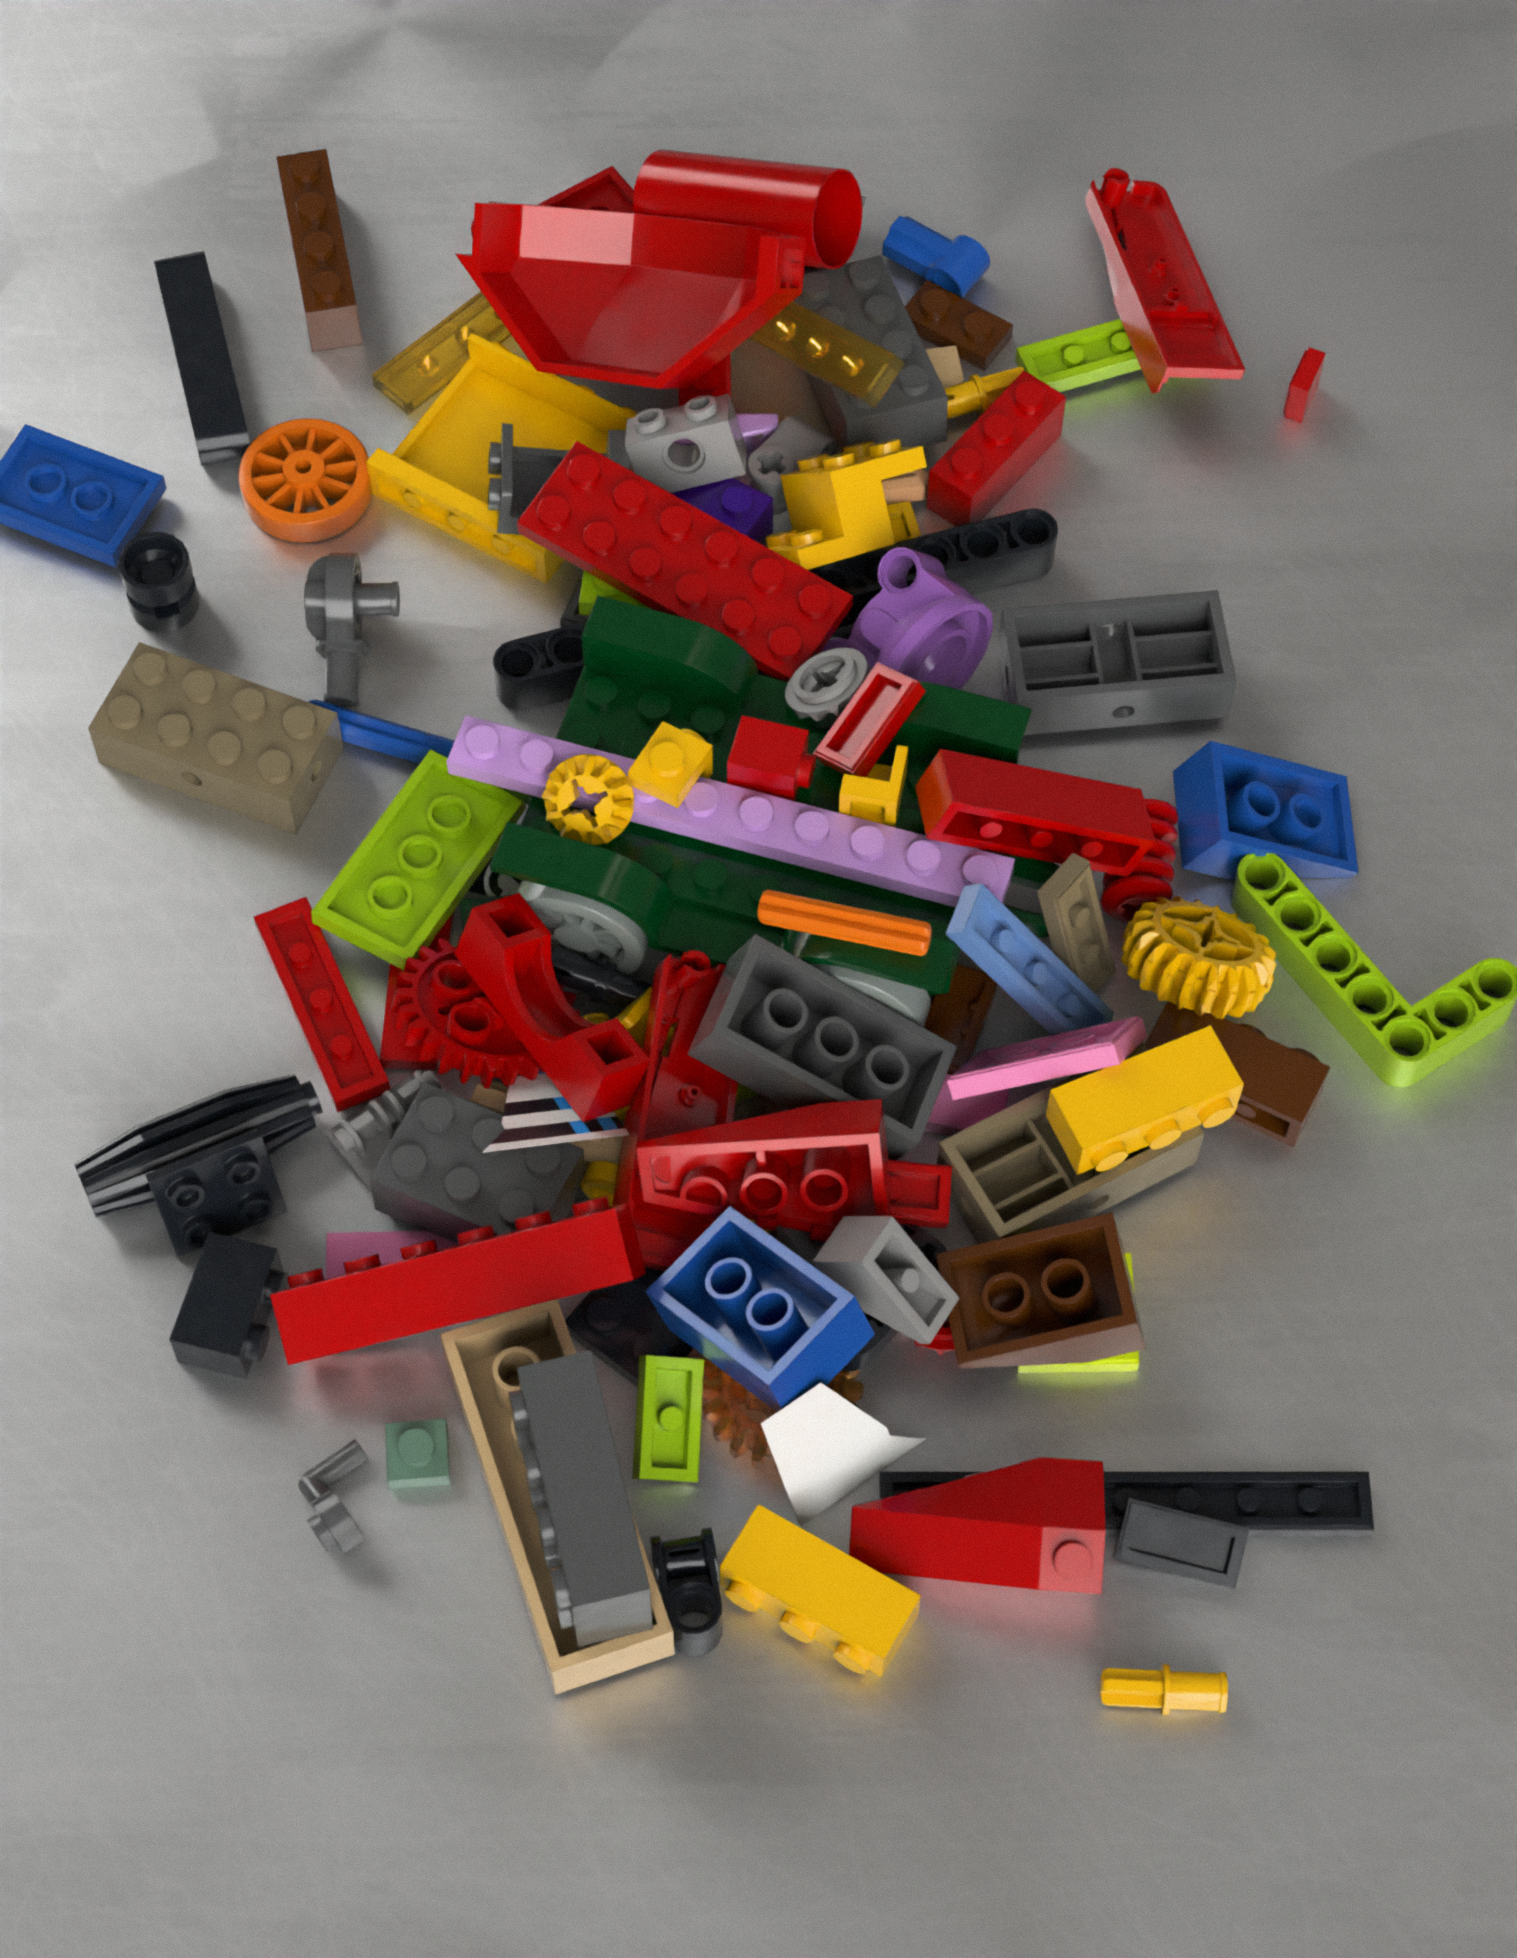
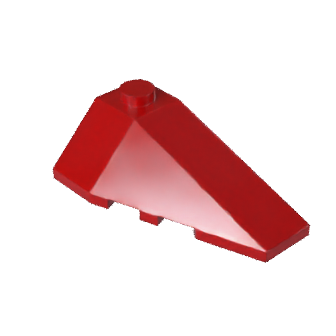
(777, 1168)
(1000, 1527)

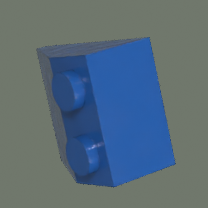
(1258, 805)

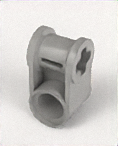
(780, 453)

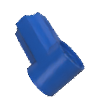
(943, 261)

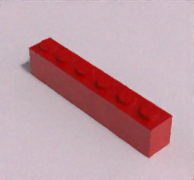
(459, 1282)

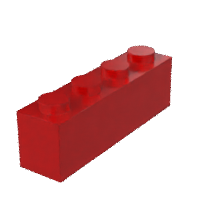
(1033, 812)

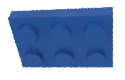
(75, 495)

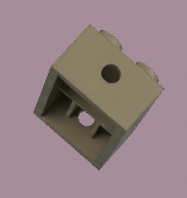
(217, 737)
(1018, 1179)

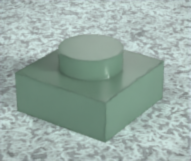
(417, 1453)

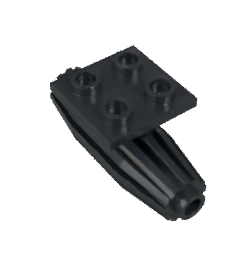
(204, 1161)

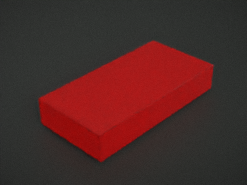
(869, 721)

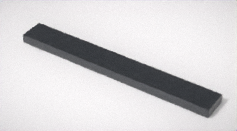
(1263, 1501)

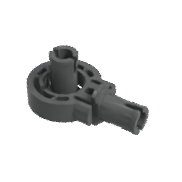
(334, 614)

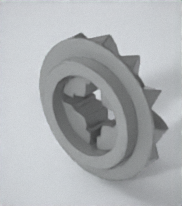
(838, 667)

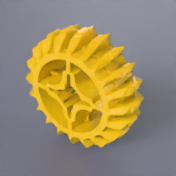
(1198, 957)

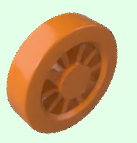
(305, 480)

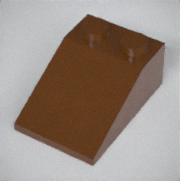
(1043, 1297)

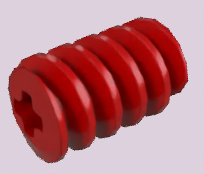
(1151, 875)

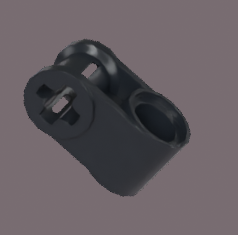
(689, 1581)

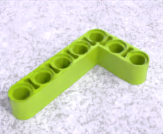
(1364, 984)

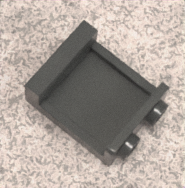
(526, 470)

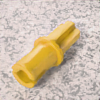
(978, 392)
(1164, 1689)

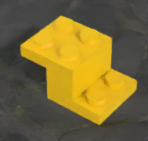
(840, 502)

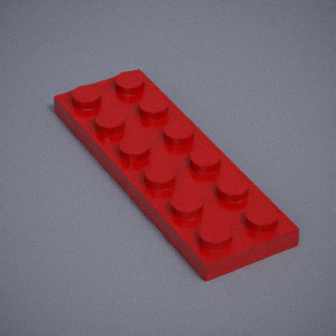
(683, 561)

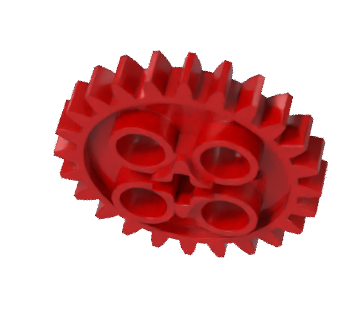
(457, 1021)

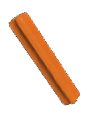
(844, 922)

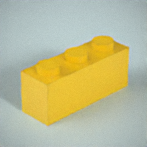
(1144, 1101)
(818, 1592)

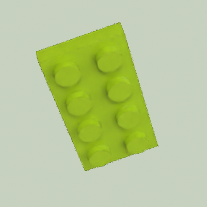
(417, 862)

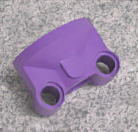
(924, 629)

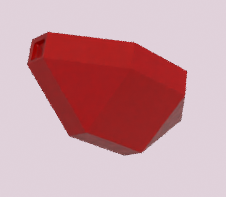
(628, 290)

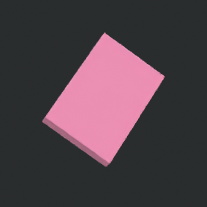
(1048, 1057)

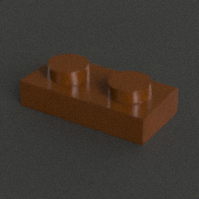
(952, 321)

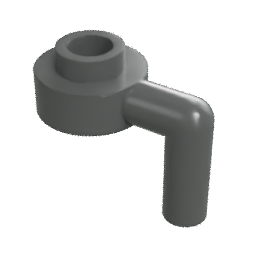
(332, 1521)

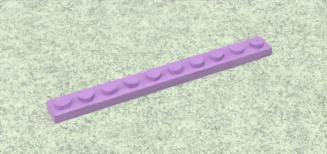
(745, 820)

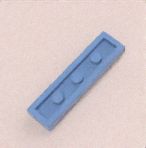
(1023, 964)

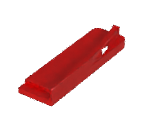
(1159, 284)
(672, 1099)

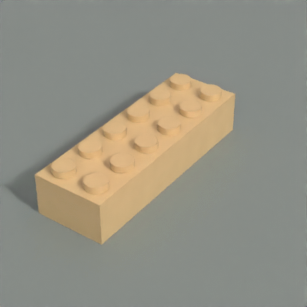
(483, 1372)

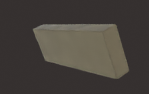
(1077, 922)

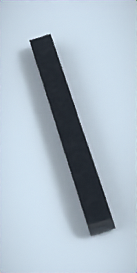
(1000, 539)

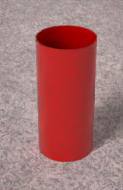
(765, 194)

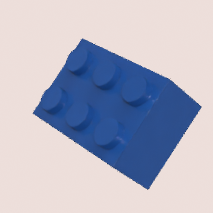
(760, 1311)

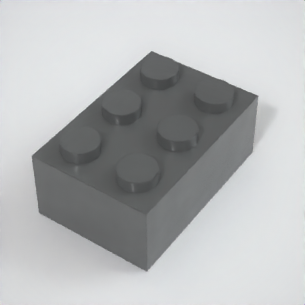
(445, 1183)

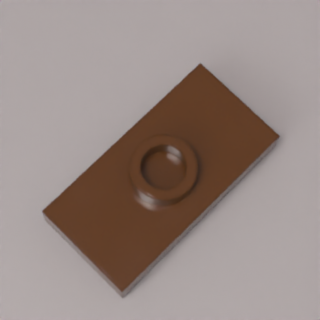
(962, 1012)

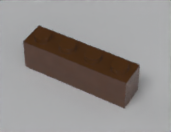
(319, 250)

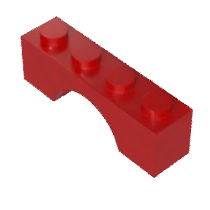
(511, 962)

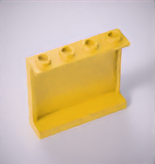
(443, 460)

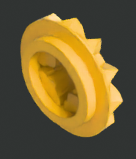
(594, 775)

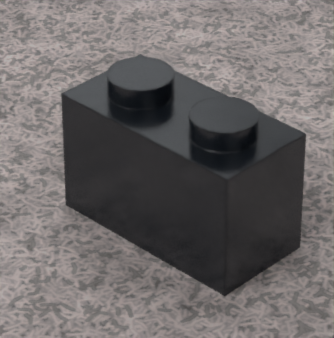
(228, 1306)

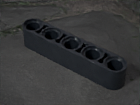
(202, 358)

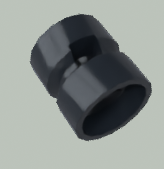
(159, 582)

